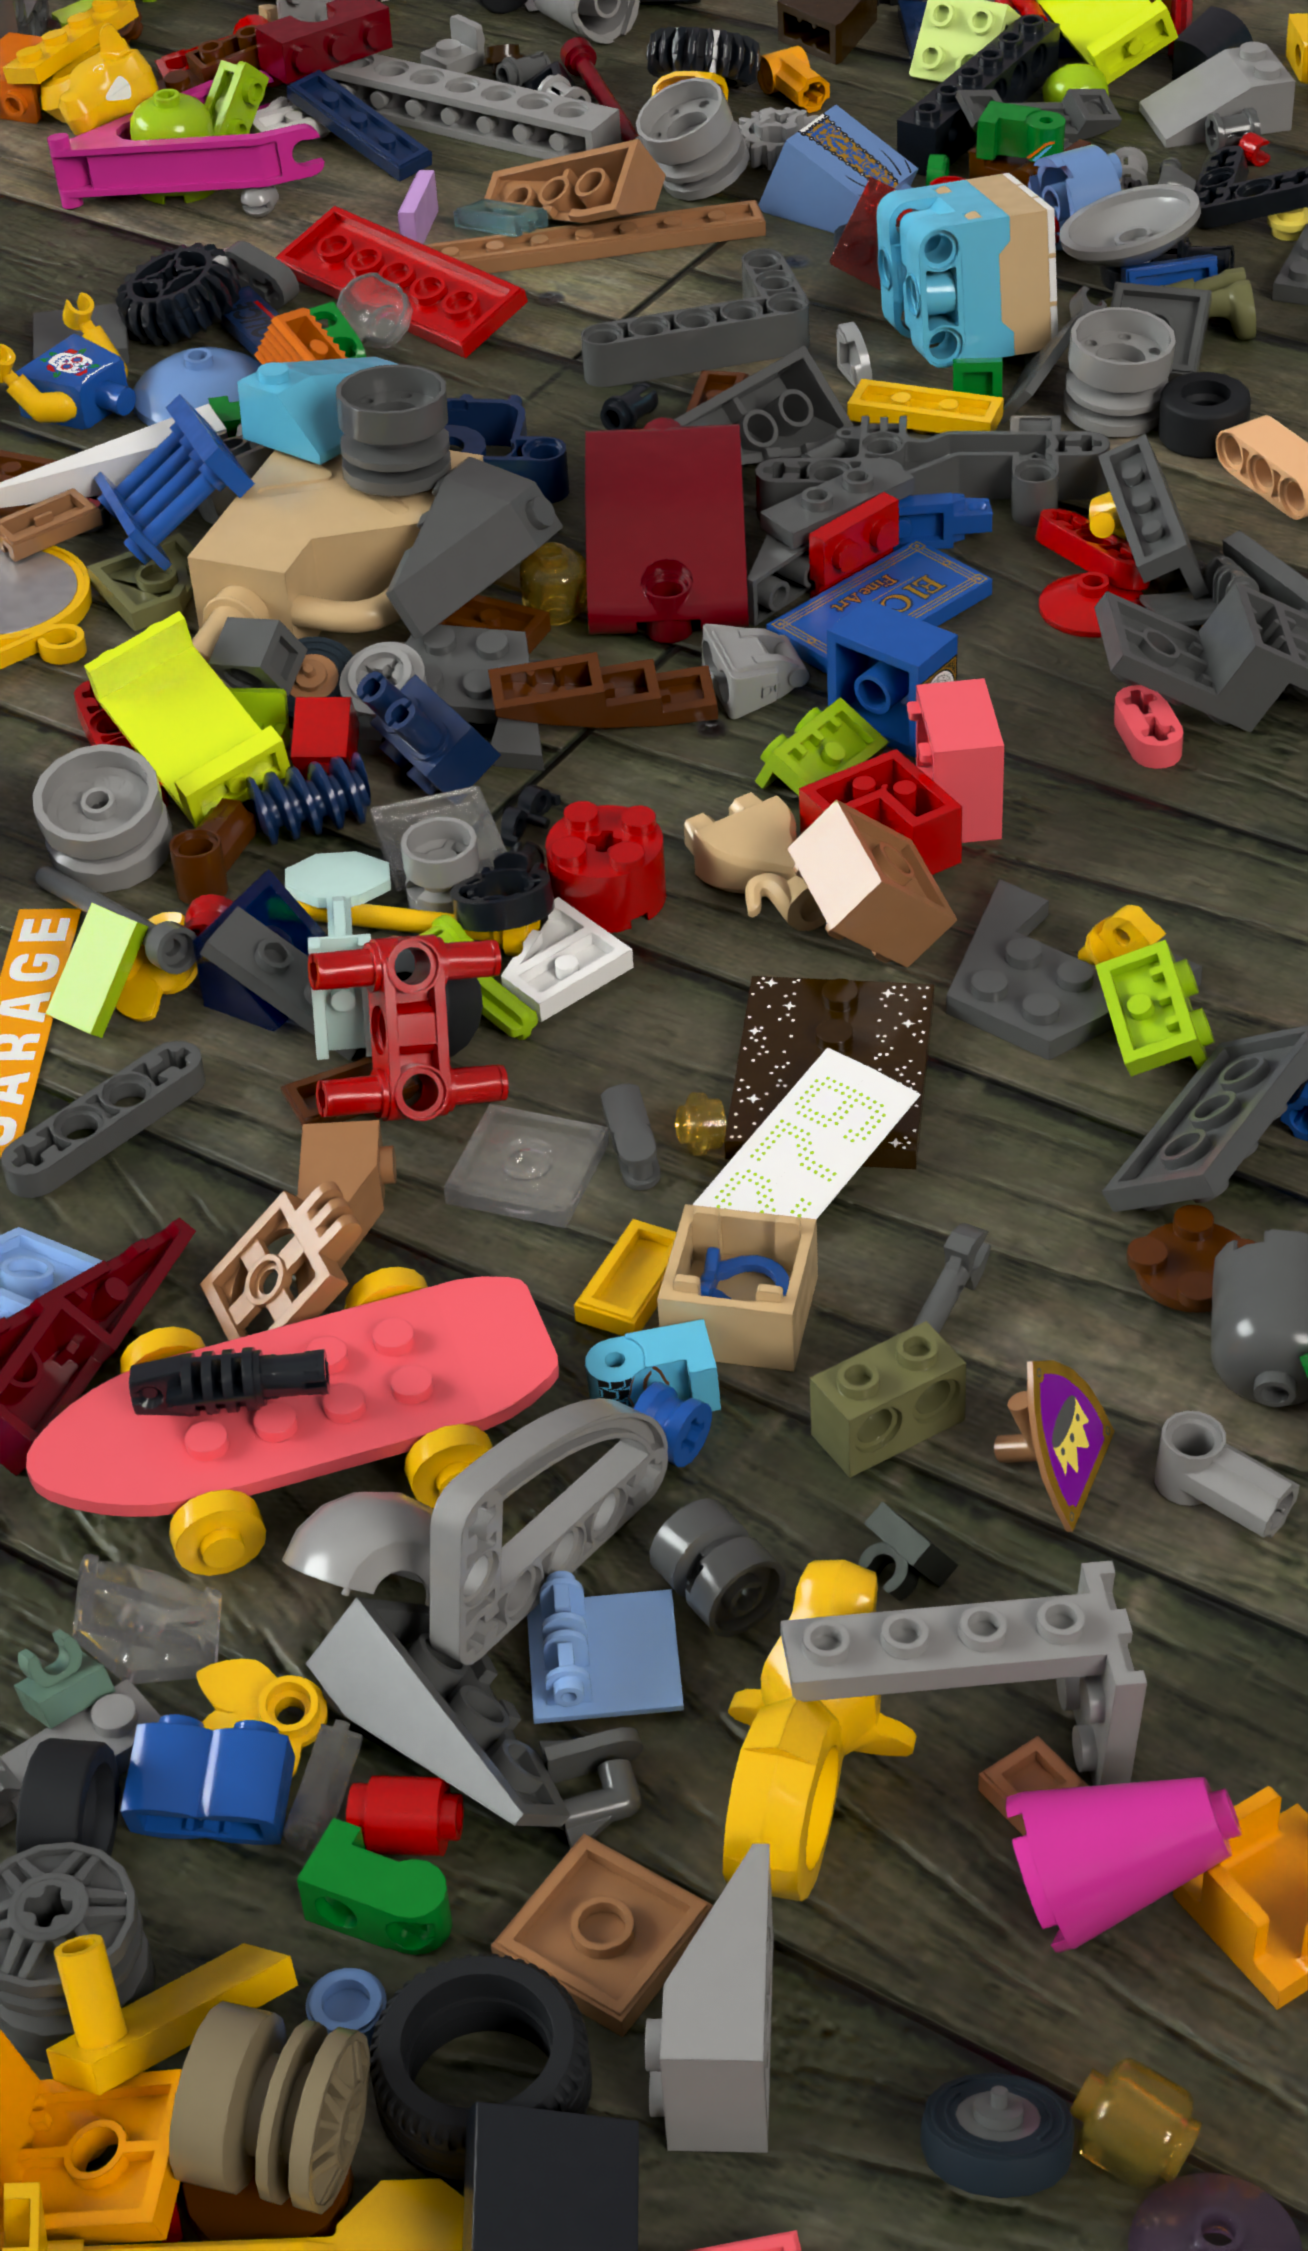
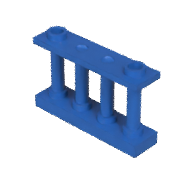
(172, 483)

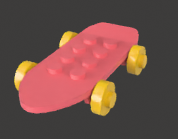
(406, 1375)

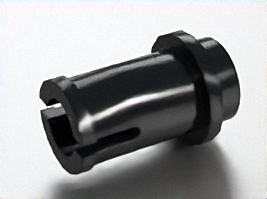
(625, 410)

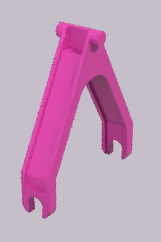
(113, 164)

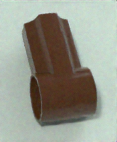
(208, 851)

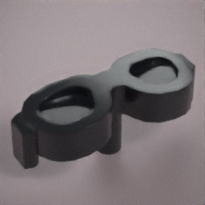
(531, 807)

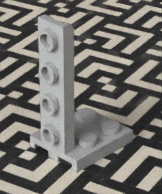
(1061, 1638)

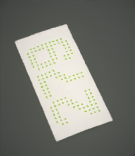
(812, 1140)

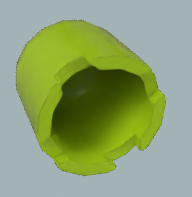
(171, 116)

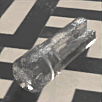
(322, 1785)

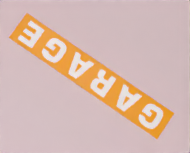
(27, 983)

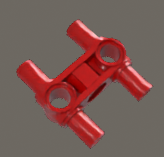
(408, 1027)

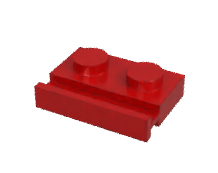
(853, 541)

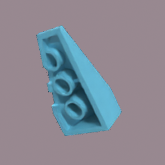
(296, 405)

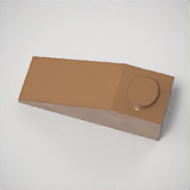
(354, 1160)

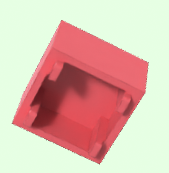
(962, 751)

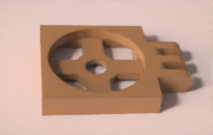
(323, 1234)

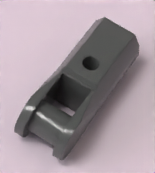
(631, 1136)

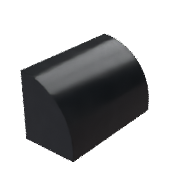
(1206, 37)

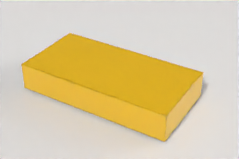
(628, 1281)

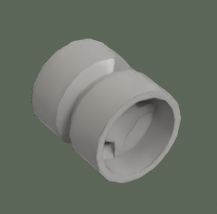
(435, 859)

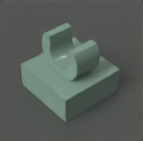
(64, 1686)

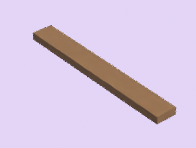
(609, 237)

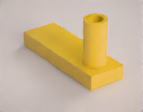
(121, 2043)

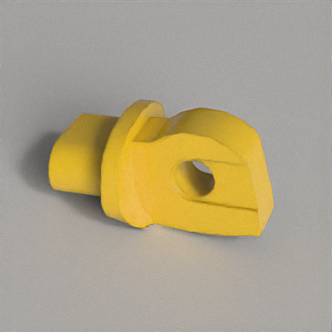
(1120, 934)

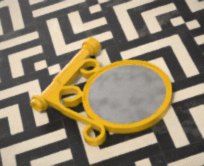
(42, 606)

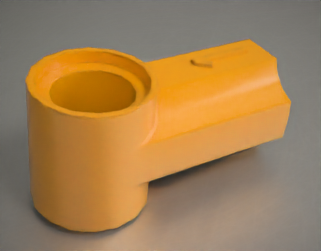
(791, 75)

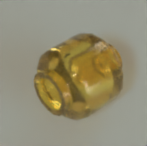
(555, 582)
(1135, 2123)

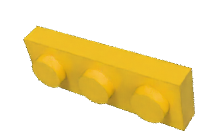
(926, 408)

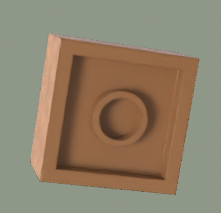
(871, 885)

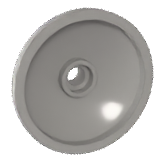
(1131, 225)

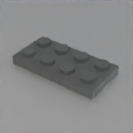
(1213, 1122)

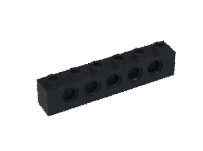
(1011, 64)

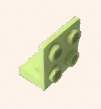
(954, 33)

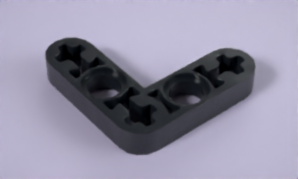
(1231, 199)

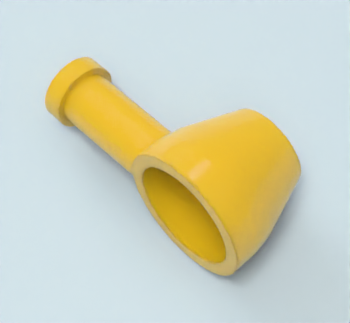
(1104, 517)

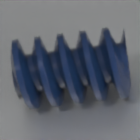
(310, 798)

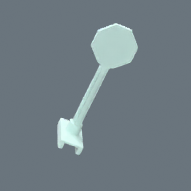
(338, 884)

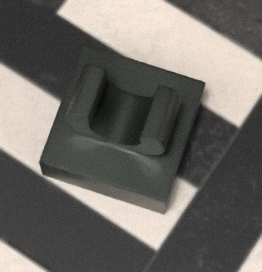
(907, 1549)

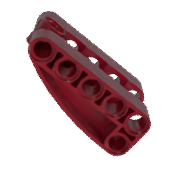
(665, 529)

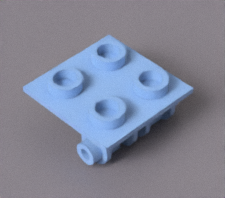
(602, 1653)

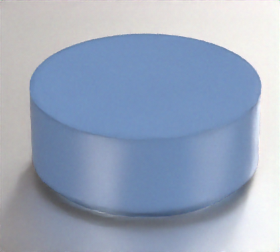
(347, 2000)

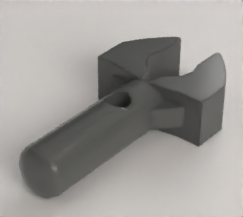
(964, 1267)

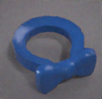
(718, 1270)

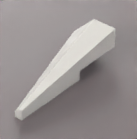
(114, 459)

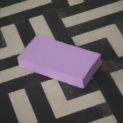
(419, 207)

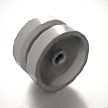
(103, 817)

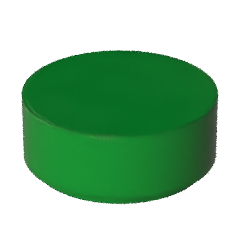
(937, 167)

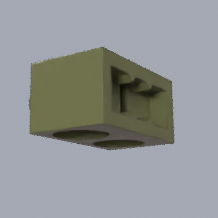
(888, 1398)

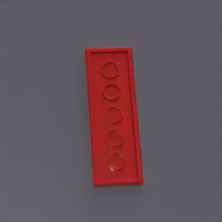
(449, 299)

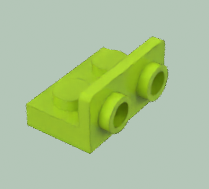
(820, 747)
(1153, 1009)

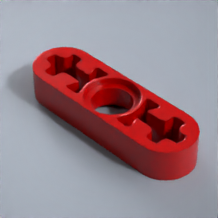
(1072, 539)

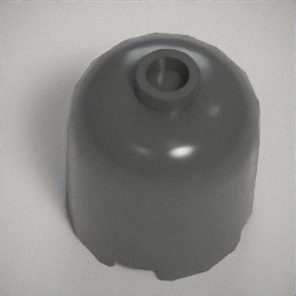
(1262, 1318)

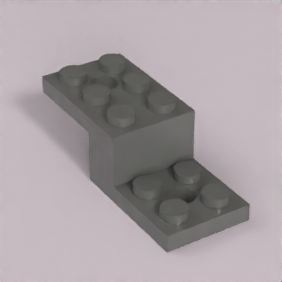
(1226, 668)

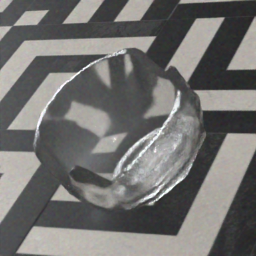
(376, 310)

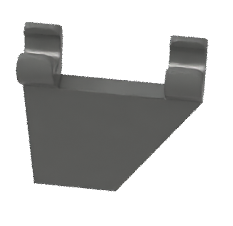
(1040, 363)

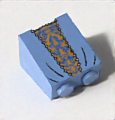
(828, 169)

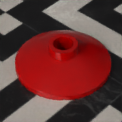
(1071, 600)

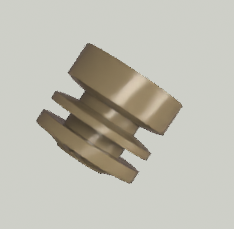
(269, 2107)

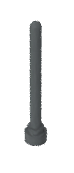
(166, 944)

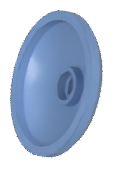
(193, 374)

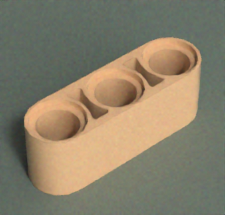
(1268, 462)

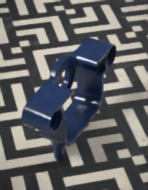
(503, 423)

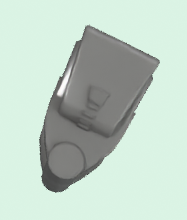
(750, 667)

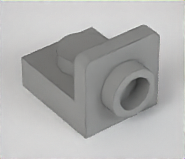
(461, 52)

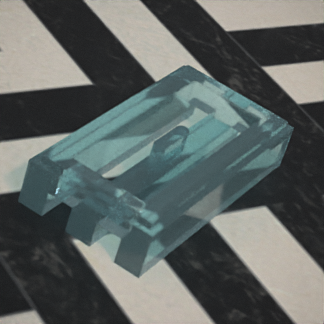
(500, 217)

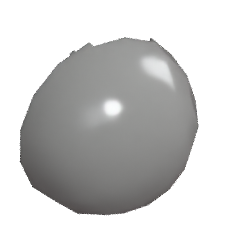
(363, 1541)

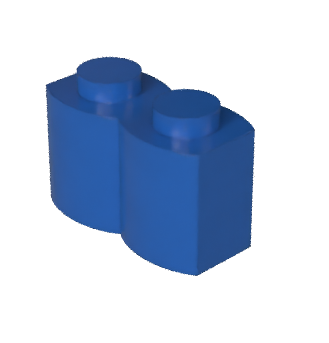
(208, 1781)

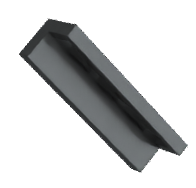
(1150, 514)

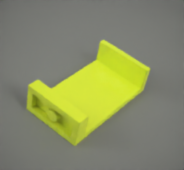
(1112, 32)
(184, 718)

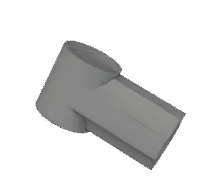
(1202, 1468)

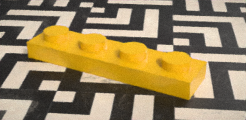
(66, 44)

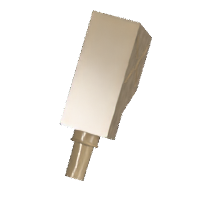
(304, 552)

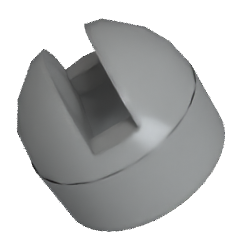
(259, 201)

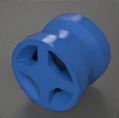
(683, 1421)

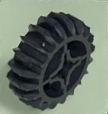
(704, 50)
(178, 294)

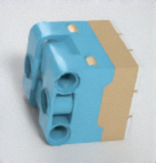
(969, 268)

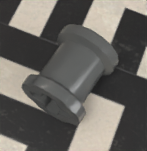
(1230, 129)

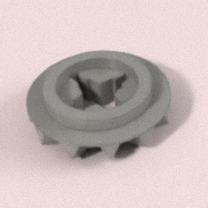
(387, 658)

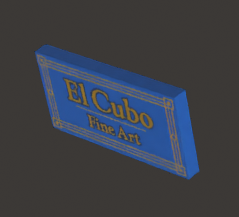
(909, 580)

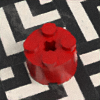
(608, 863)

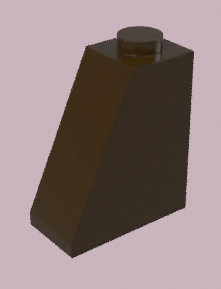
(825, 26)

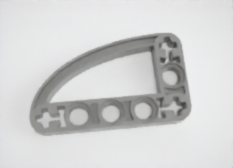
(487, 1588)

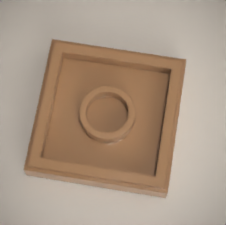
(605, 1931)

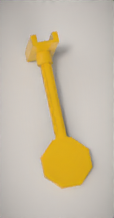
(389, 2218)

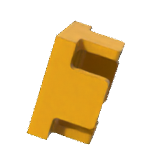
(1259, 1897)

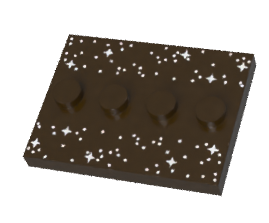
(796, 1021)

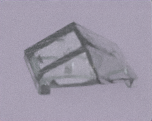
(145, 1621)

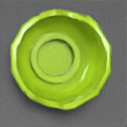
(1072, 77)

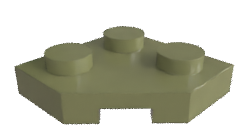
(142, 591)

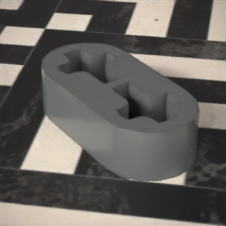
(263, 274)

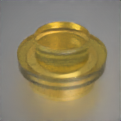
(701, 1123)

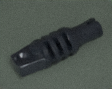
(230, 1380)

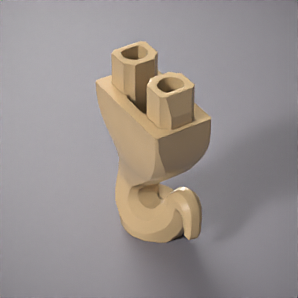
(751, 858)

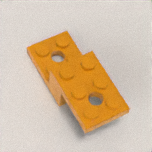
(57, 2129)

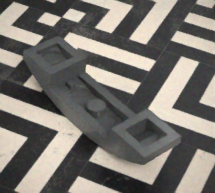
(1085, 110)

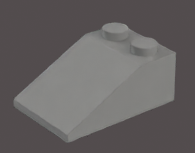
(1223, 86)
(715, 2026)

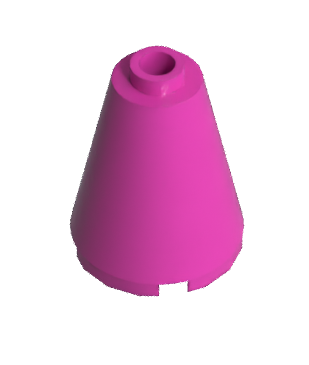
(1116, 1849)

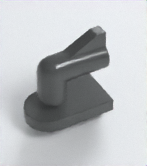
(608, 1755)

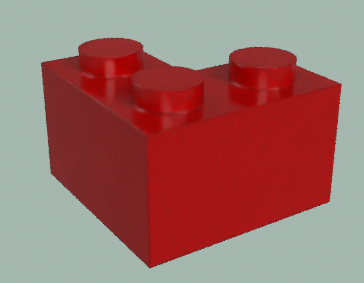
(898, 797)

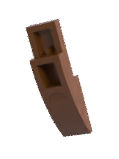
(206, 59)

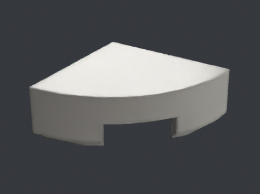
(852, 354)

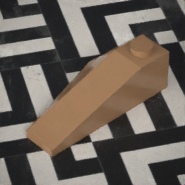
(585, 184)

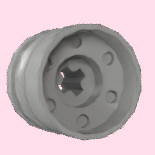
(693, 138)
(1117, 371)

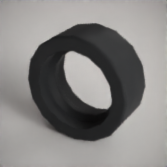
(69, 1795)

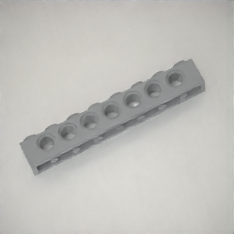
(478, 108)

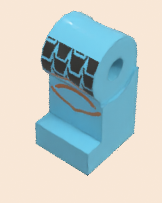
(666, 1354)

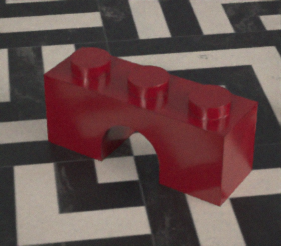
(298, 48)

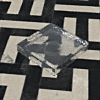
(464, 804)
(527, 1165)

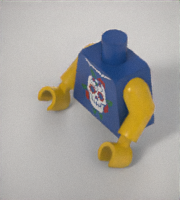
(74, 380)

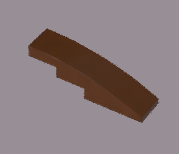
(612, 696)

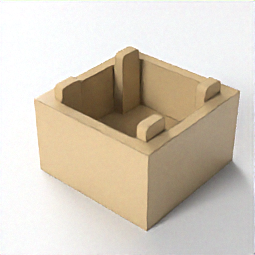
(758, 1322)

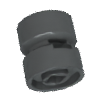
(717, 1567)

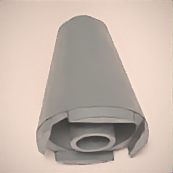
(594, 19)

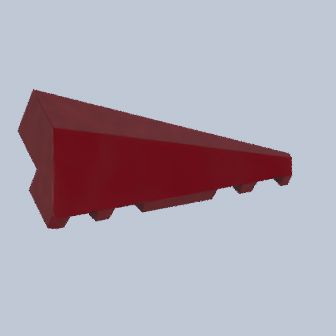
(68, 1334)

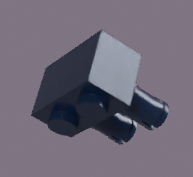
(427, 733)

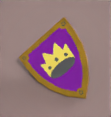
(1061, 1431)

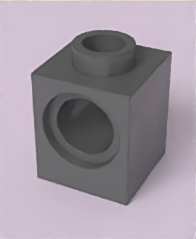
(257, 654)

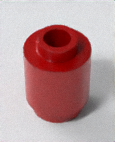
(406, 1814)

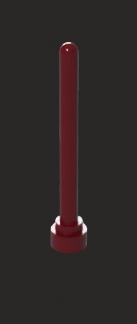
(580, 60)

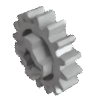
(768, 132)

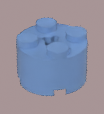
(1075, 180)

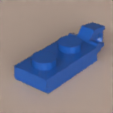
(942, 519)

